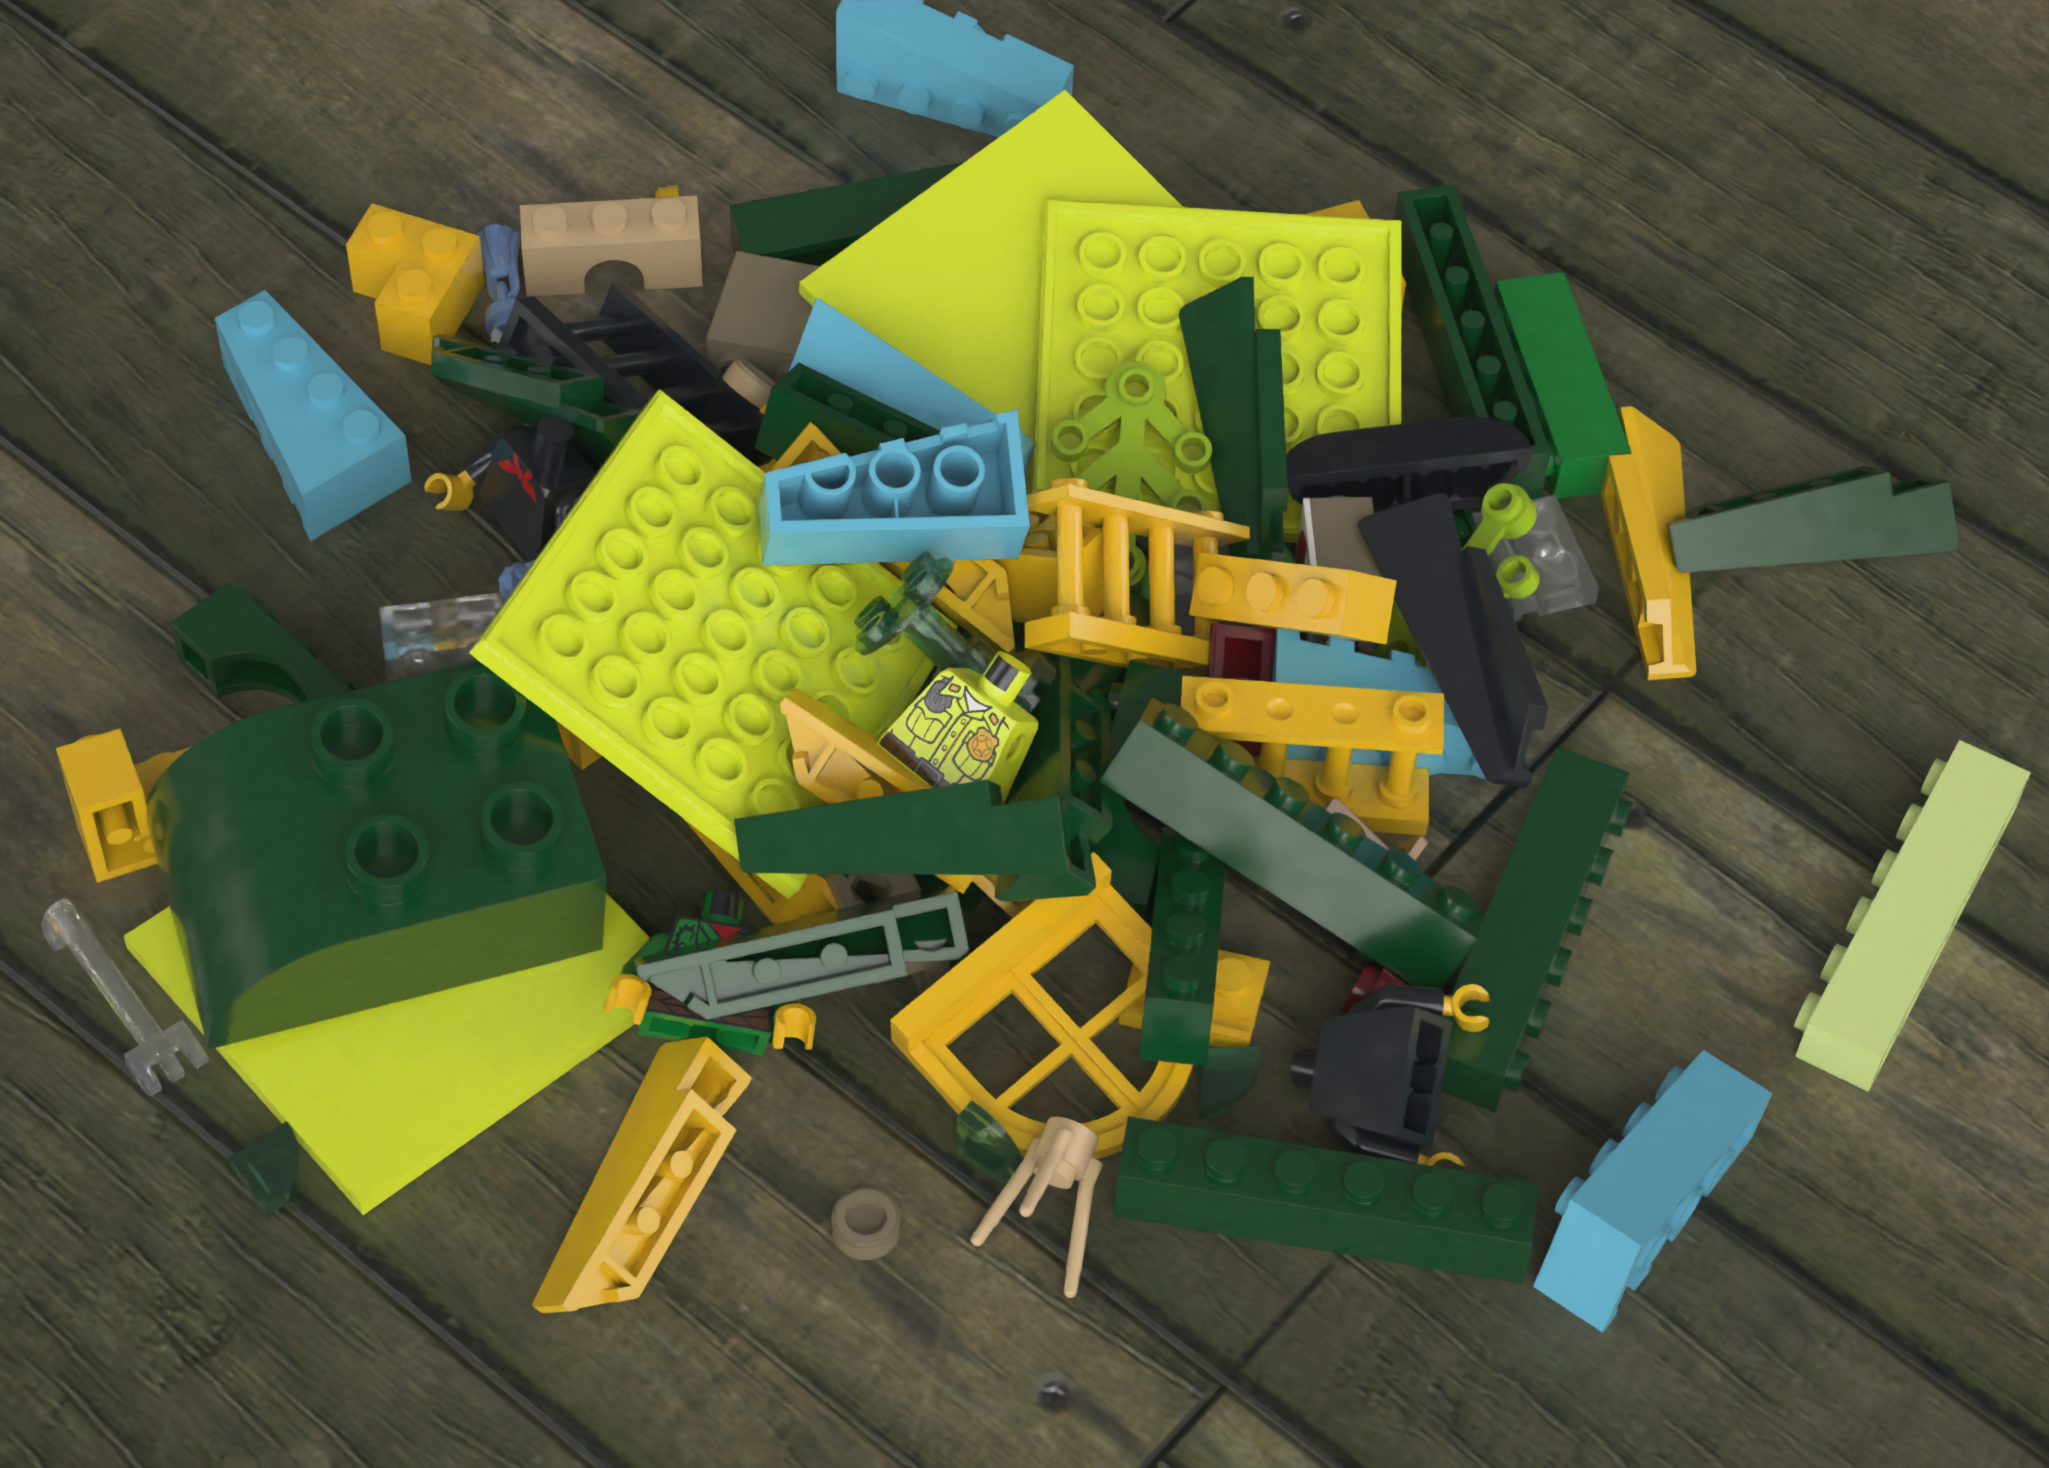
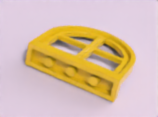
(1005, 967)

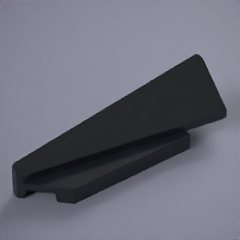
(1462, 631)

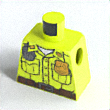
(966, 727)

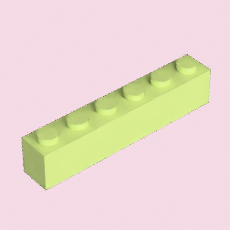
(1911, 915)

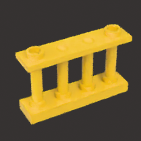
(1115, 636)
(1342, 720)

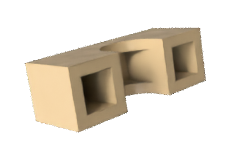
(572, 237)

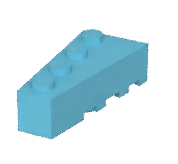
(942, 65)
(875, 368)
(312, 418)
(936, 494)
(1341, 666)
(1648, 1186)

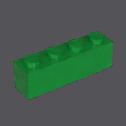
(1562, 381)

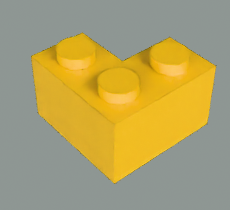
(418, 274)
(1034, 574)
(111, 801)

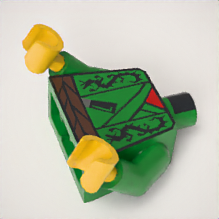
(670, 1019)

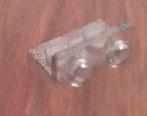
(434, 633)

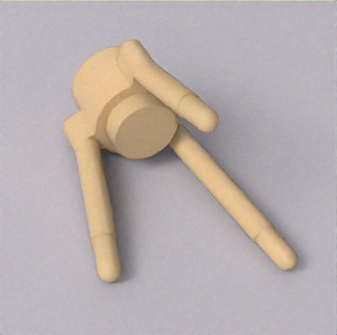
(1056, 1160)

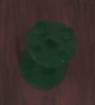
(910, 612)

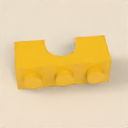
(1293, 597)

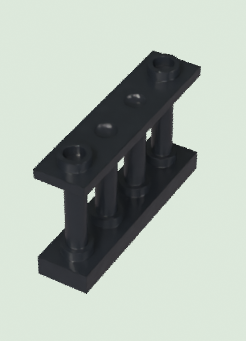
(642, 348)

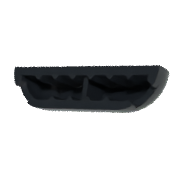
(1409, 462)

